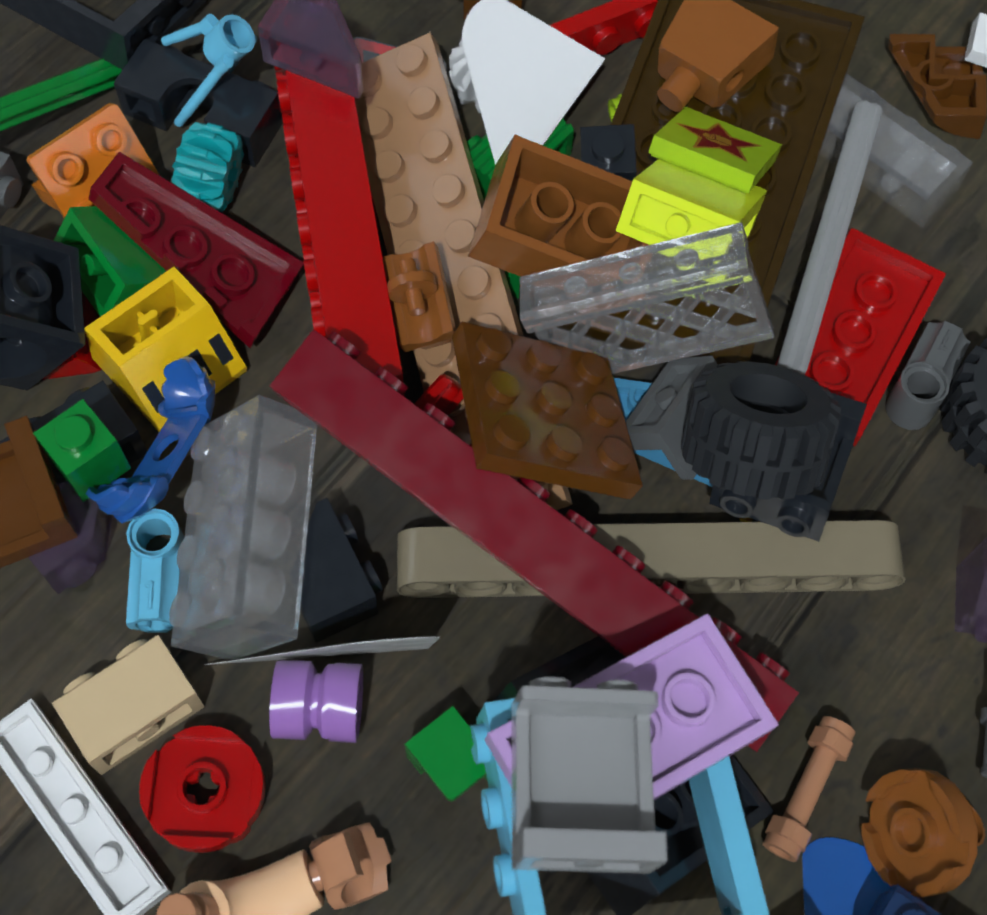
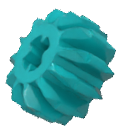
(209, 164)

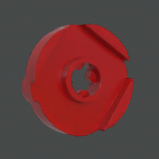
(179, 763)

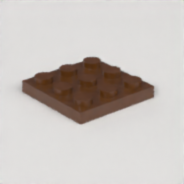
(544, 412)

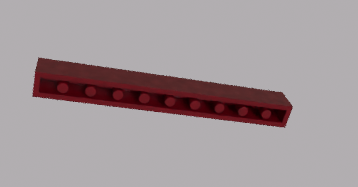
(497, 511)

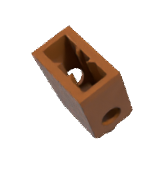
(712, 52)

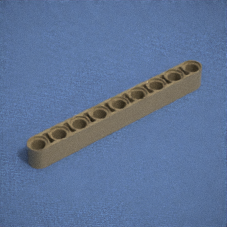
(687, 555)

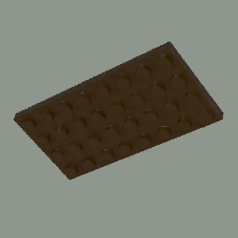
(784, 102)

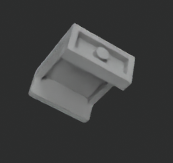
(584, 778)

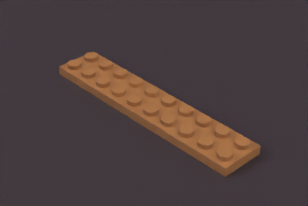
(431, 193)

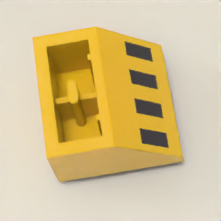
(154, 329)

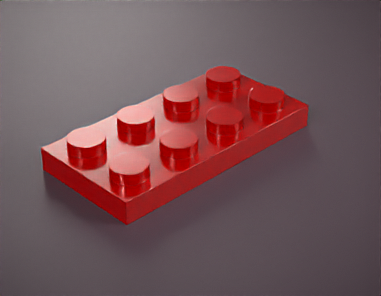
(870, 319)

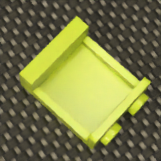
(675, 203)

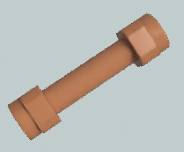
(787, 833)

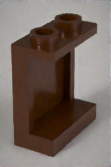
(30, 498)

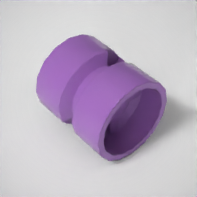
(313, 700)

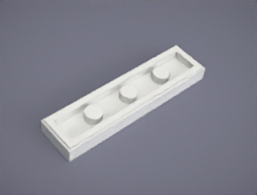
(77, 815)

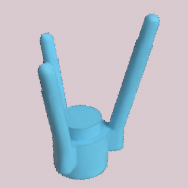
(224, 46)

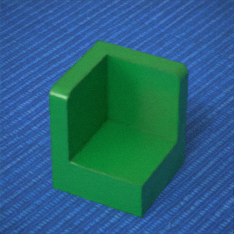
(446, 755)

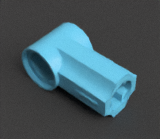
(152, 573)

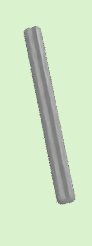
(830, 237)

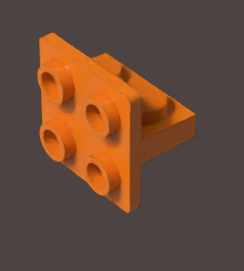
(79, 156)

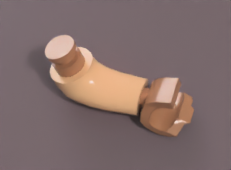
(344, 865)

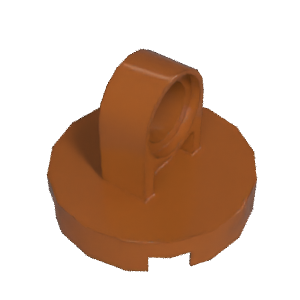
(921, 832)

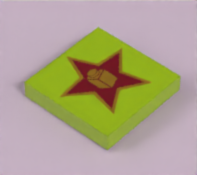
(715, 149)

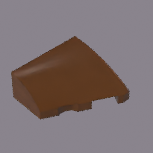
(944, 82)

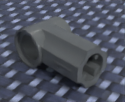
(927, 375)

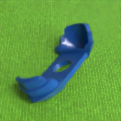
(188, 407)

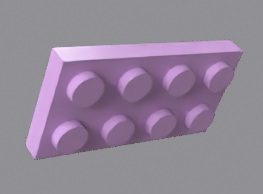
(702, 709)

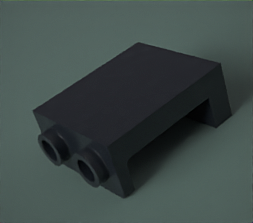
(805, 513)

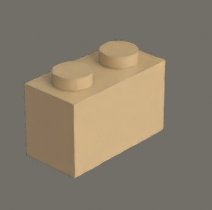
(127, 704)

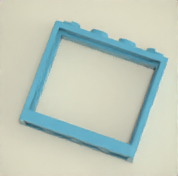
(717, 810)

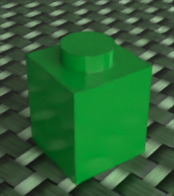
(82, 449)

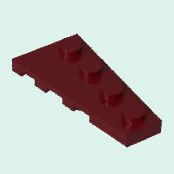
(220, 258)

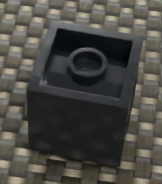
(37, 307)

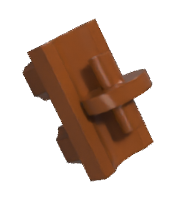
(419, 298)

